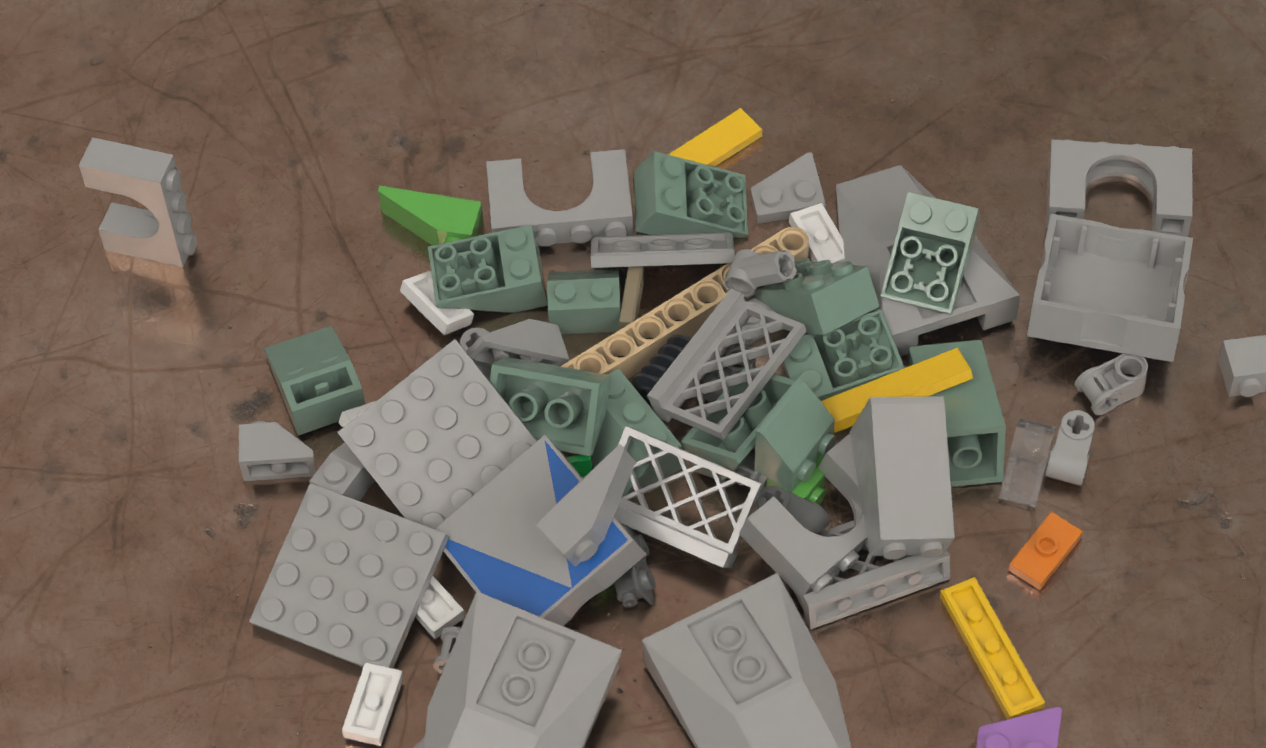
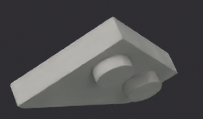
(787, 191)

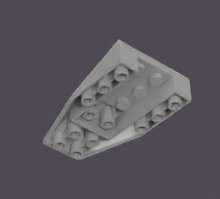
(868, 223)
(748, 674)
(518, 682)

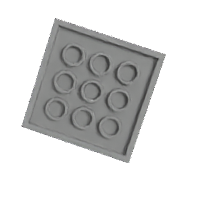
(437, 437)
(349, 579)

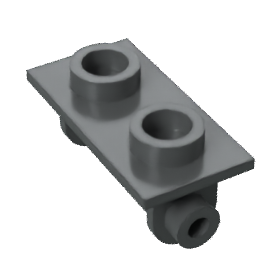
(638, 580)

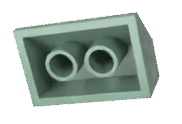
(554, 401)
(629, 409)
(742, 436)

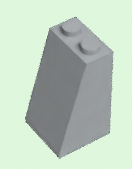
(904, 476)

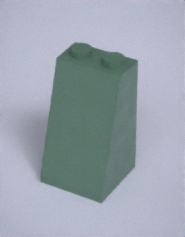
(972, 417)

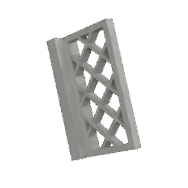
(704, 355)
(673, 530)
(872, 585)

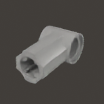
(755, 270)

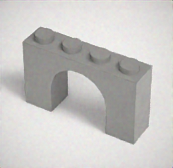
(1160, 170)
(151, 179)
(602, 214)
(798, 554)

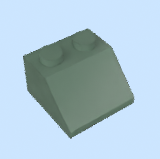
(584, 301)
(793, 437)

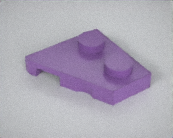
(1025, 731)

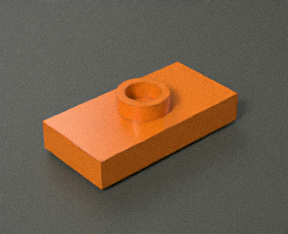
(1045, 550)

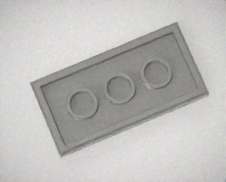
(662, 250)

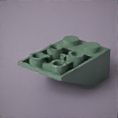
(688, 198)
(930, 252)
(489, 272)
(822, 295)
(845, 356)
(315, 378)

